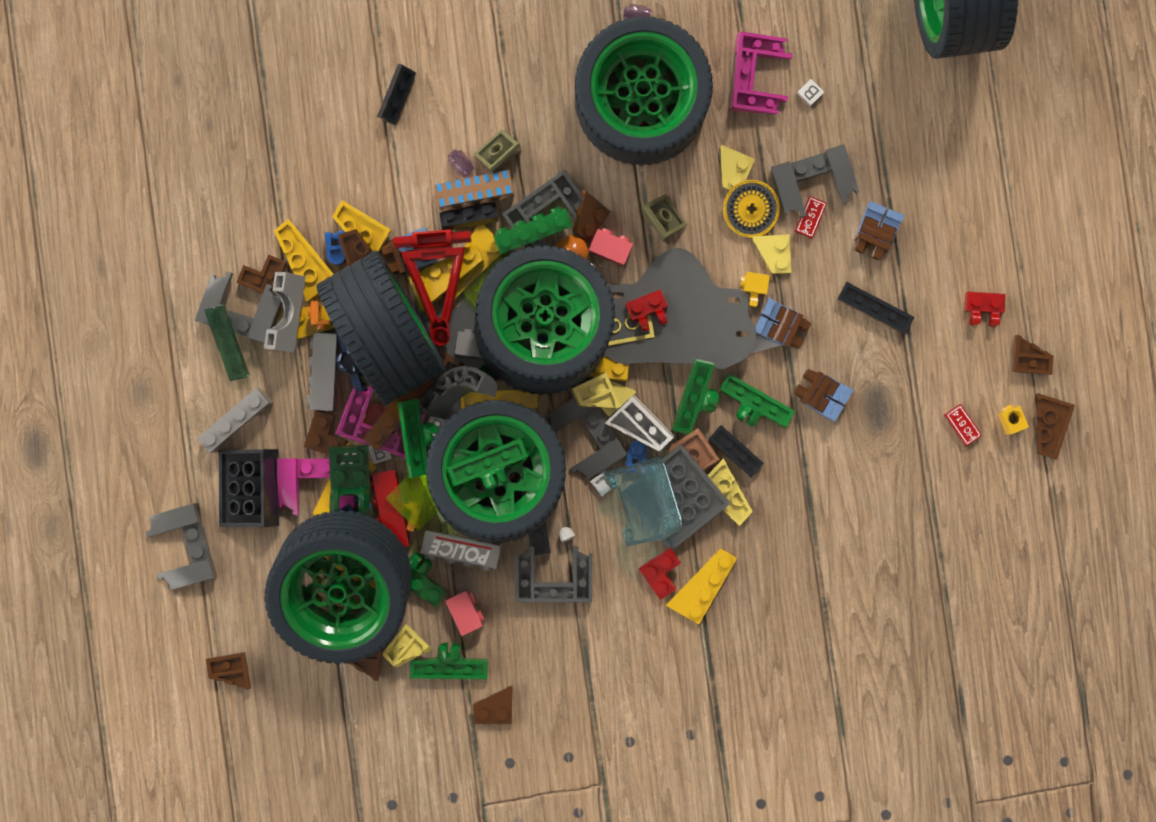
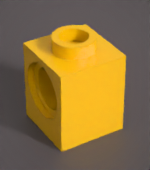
(1020, 423)

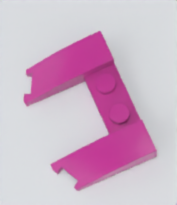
(747, 49)
(353, 428)
(288, 480)

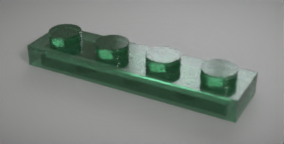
(226, 342)

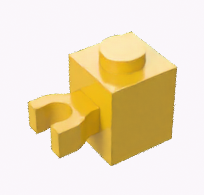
(755, 285)

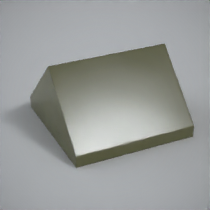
(498, 151)
(663, 217)

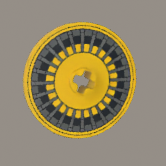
(736, 212)

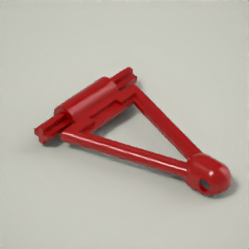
(435, 245)

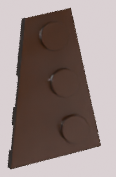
(354, 246)
(1052, 424)

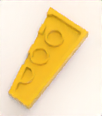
(702, 588)

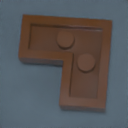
(257, 280)
(318, 435)

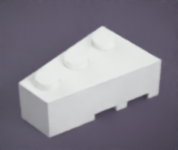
(641, 424)

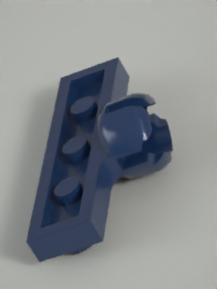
(347, 365)

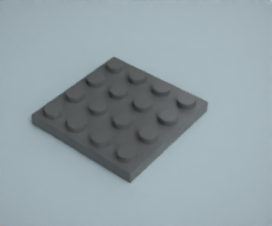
(694, 494)

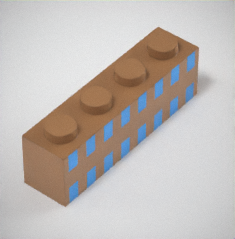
(474, 190)

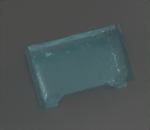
(646, 501)

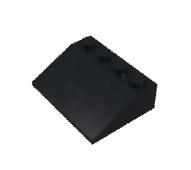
(248, 488)

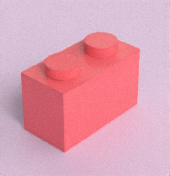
(611, 247)
(465, 612)

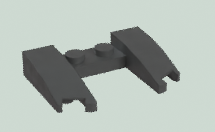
(788, 174)
(558, 186)
(253, 328)
(610, 447)
(196, 542)
(530, 591)

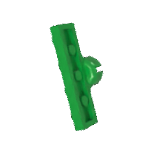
(695, 397)
(755, 403)
(416, 436)
(488, 466)
(422, 584)
(449, 665)

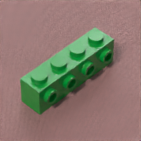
(533, 230)

